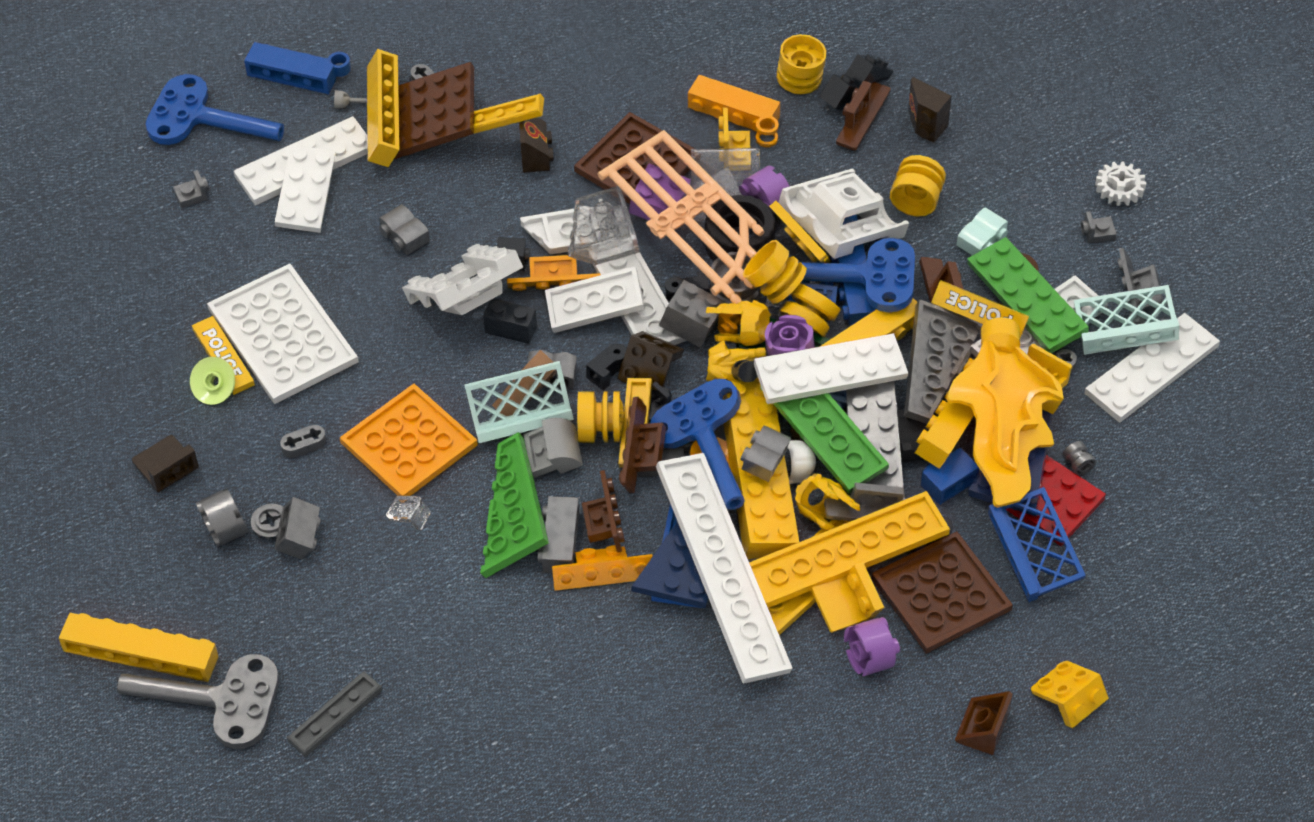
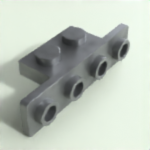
(1139, 279)
(869, 496)

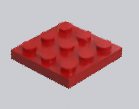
(1070, 495)

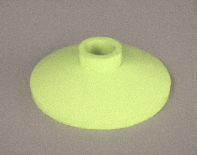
(203, 378)

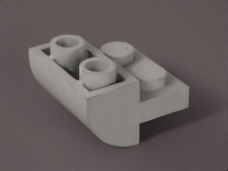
(553, 447)

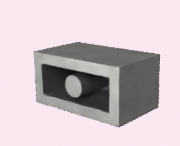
(297, 528)

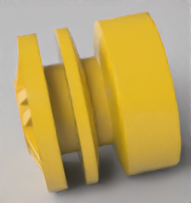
(801, 64)
(917, 185)
(774, 271)
(599, 416)

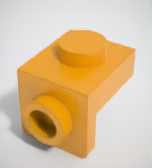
(728, 323)

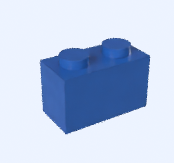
(952, 477)

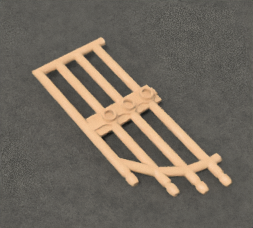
(686, 209)

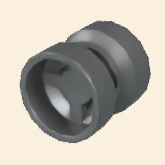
(1079, 458)

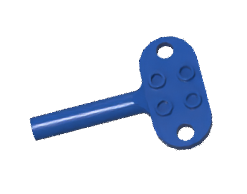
(184, 107)
(883, 274)
(696, 419)

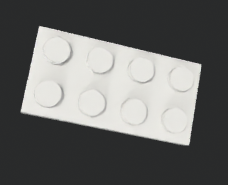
(305, 188)
(594, 299)

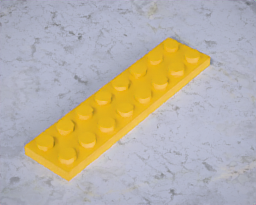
(836, 551)

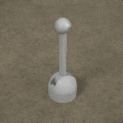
(342, 99)

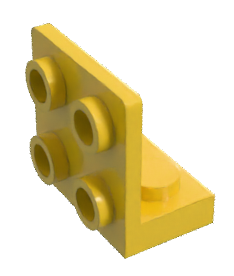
(731, 139)
(848, 599)

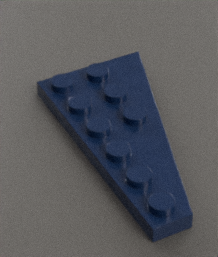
(672, 573)

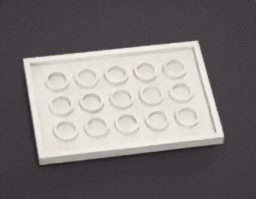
(282, 333)

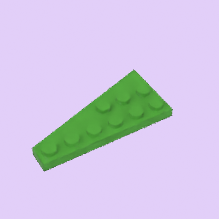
(514, 514)

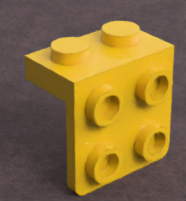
(1074, 691)

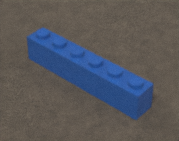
(853, 294)

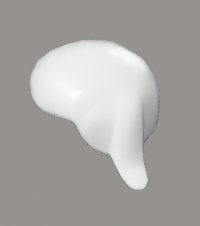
(802, 461)

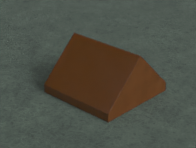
(984, 721)

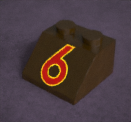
(928, 110)
(534, 145)

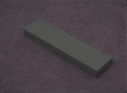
(334, 714)

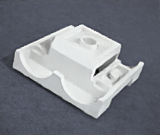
(827, 201)
(487, 262)

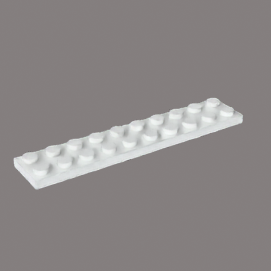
(723, 568)

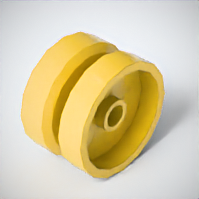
(812, 307)

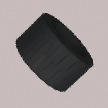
(756, 209)

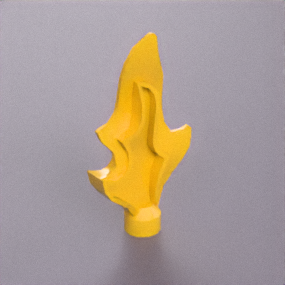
(1007, 402)

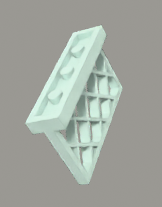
(1128, 334)
(523, 421)

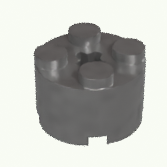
(222, 517)

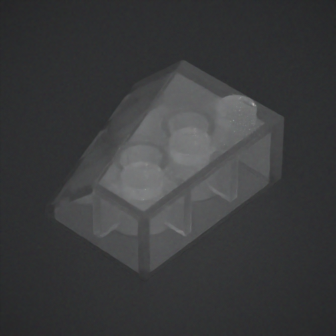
(602, 228)

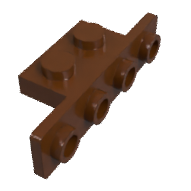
(861, 113)
(934, 272)
(643, 445)
(601, 518)

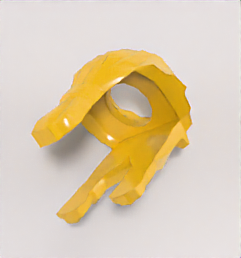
(753, 322)
(722, 359)
(817, 512)

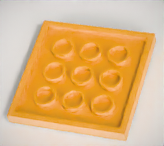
(408, 441)

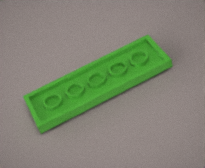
(1026, 291)
(834, 439)

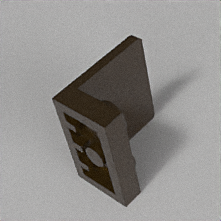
(648, 358)
(166, 462)

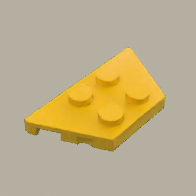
(799, 236)

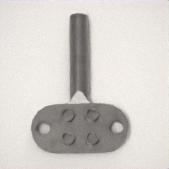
(240, 701)

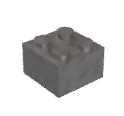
(687, 313)

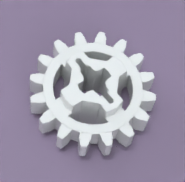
(1120, 183)

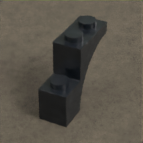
(863, 68)

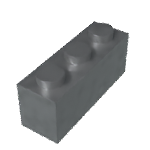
(561, 529)

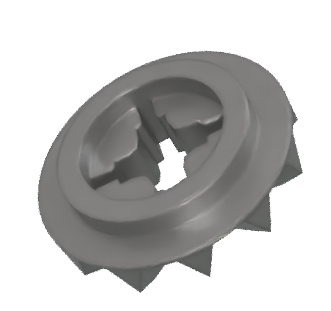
(259, 520)

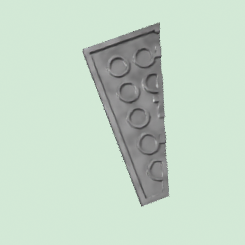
(937, 351)

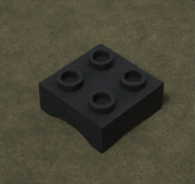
(908, 434)

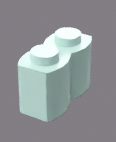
(982, 232)

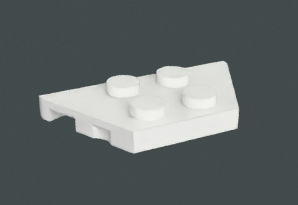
(551, 229)

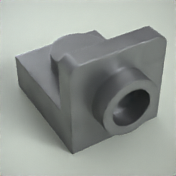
(192, 191)
(1098, 229)

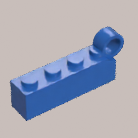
(296, 67)

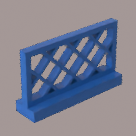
(1018, 557)

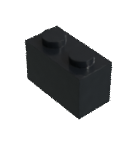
(510, 320)

